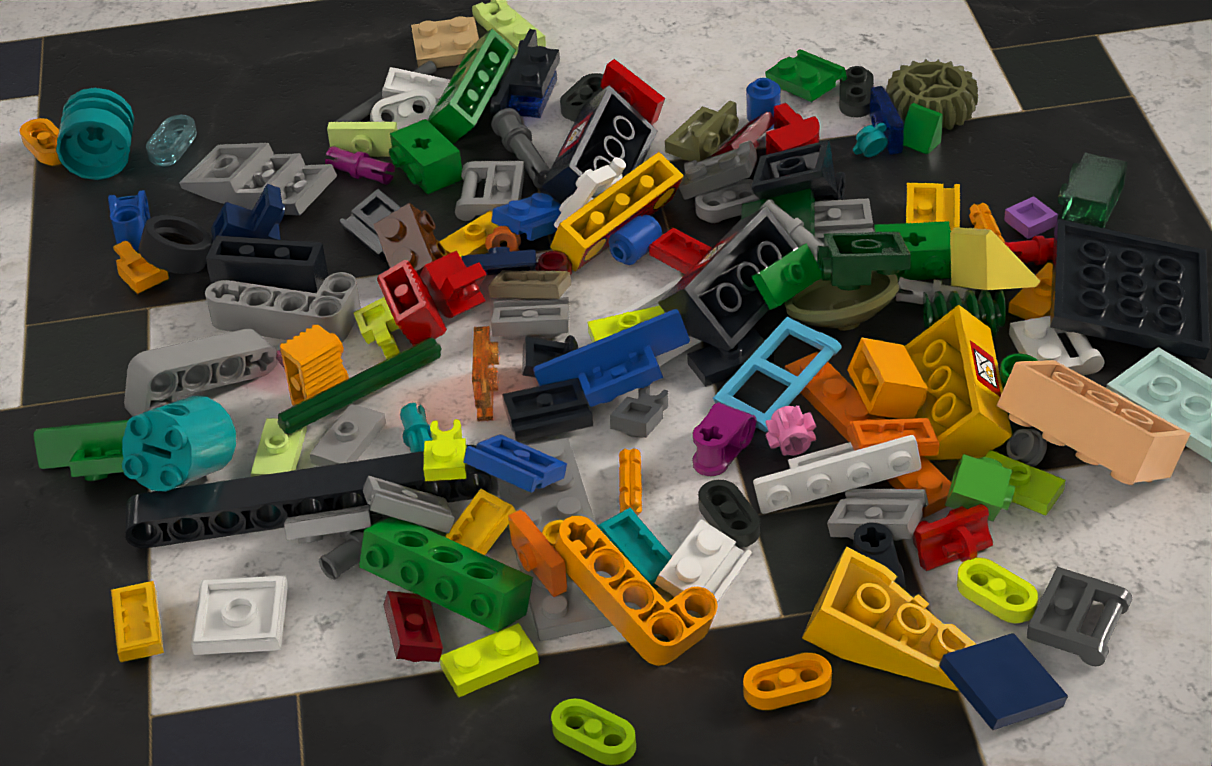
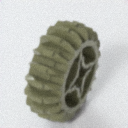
(936, 87)

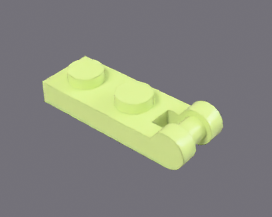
(505, 22)

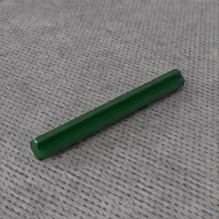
(359, 385)

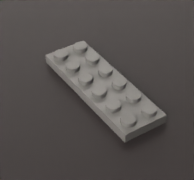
(572, 610)

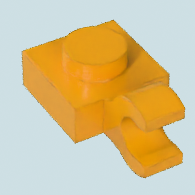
(136, 270)

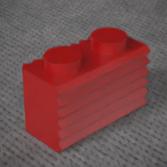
(411, 303)

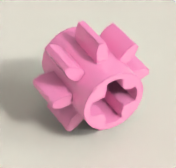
(790, 430)

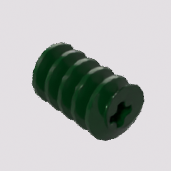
(985, 309)

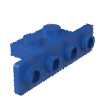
(618, 361)

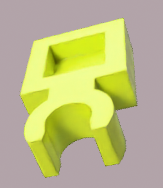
(445, 454)

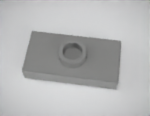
(348, 436)

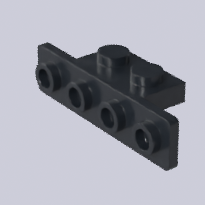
(528, 72)

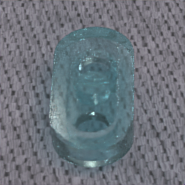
(171, 140)

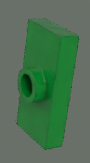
(787, 276)

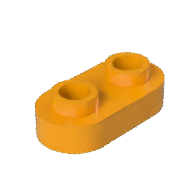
(41, 140)
(782, 681)

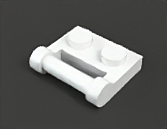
(1042, 342)

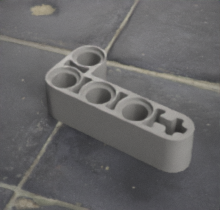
(282, 311)
(194, 366)

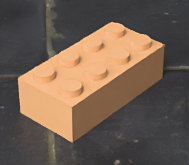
(1092, 421)

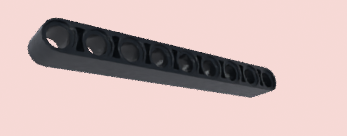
(269, 499)

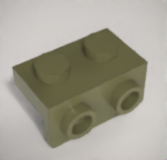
(703, 133)

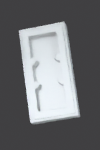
(402, 81)

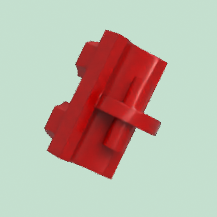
(952, 537)

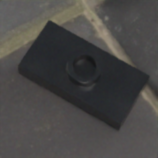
(716, 364)

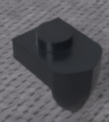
(540, 351)

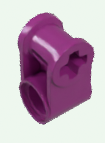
(721, 438)

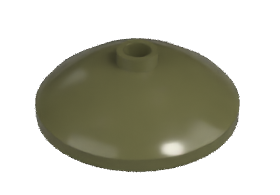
(842, 309)

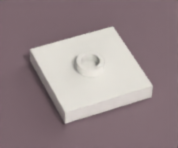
(240, 615)

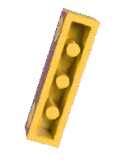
(636, 194)

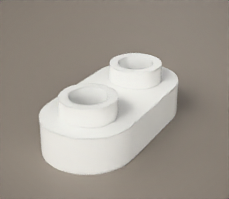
(401, 107)

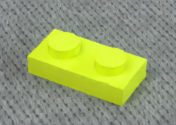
(488, 660)

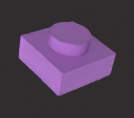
(1030, 217)

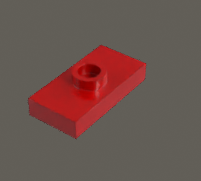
(633, 90)
(678, 250)

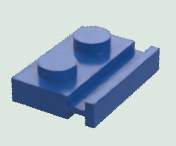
(529, 216)
(515, 463)

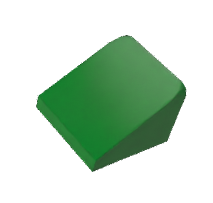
(922, 129)

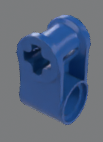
(129, 217)

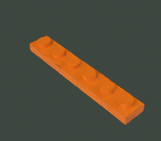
(842, 403)

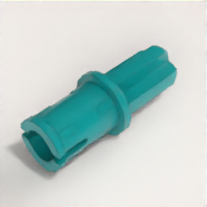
(415, 427)

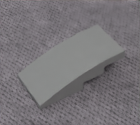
(242, 170)

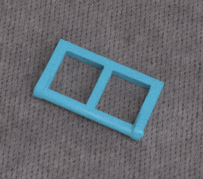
(758, 361)

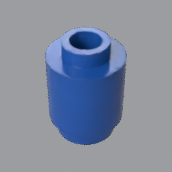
(762, 97)
(633, 239)

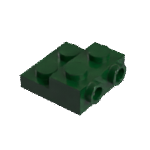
(851, 257)

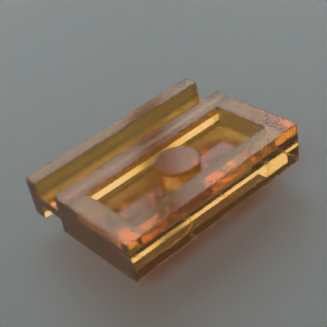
(484, 374)

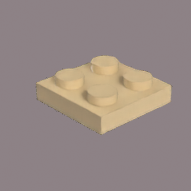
(444, 40)

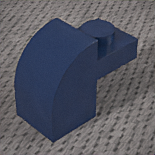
(259, 222)

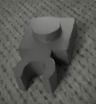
(639, 415)

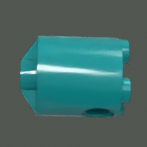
(178, 443)

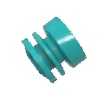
(95, 133)

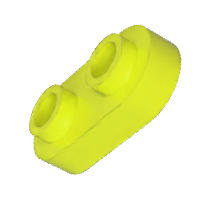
(1000, 592)

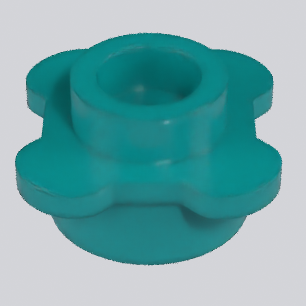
(871, 140)

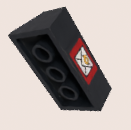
(601, 132)
(718, 292)

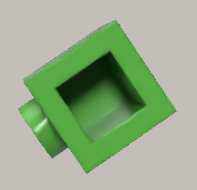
(980, 482)

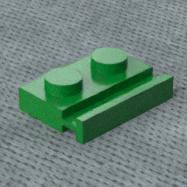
(806, 75)

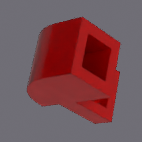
(791, 130)
(453, 284)

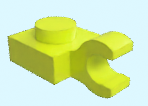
(377, 324)

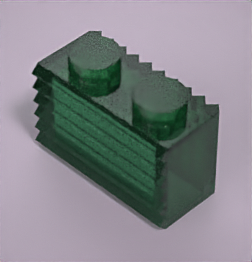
(1092, 189)

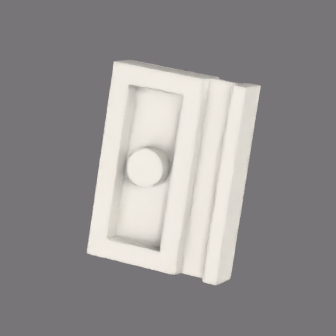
(703, 560)

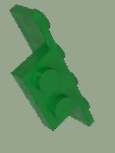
(87, 448)

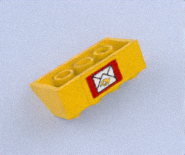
(962, 385)

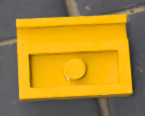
(933, 203)

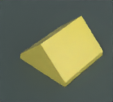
(985, 262)

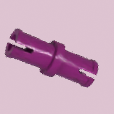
(360, 165)

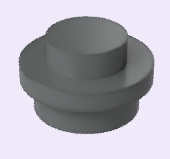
(1027, 446)

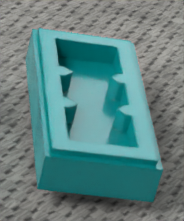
(637, 544)

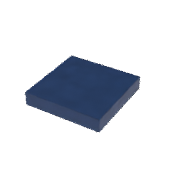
(1003, 681)

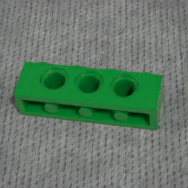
(471, 86)
(446, 573)

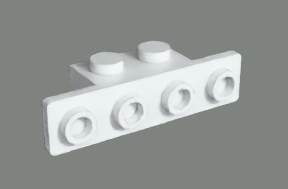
(836, 471)

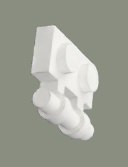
(589, 186)

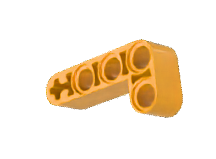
(589, 551)

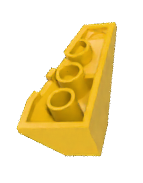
(879, 624)

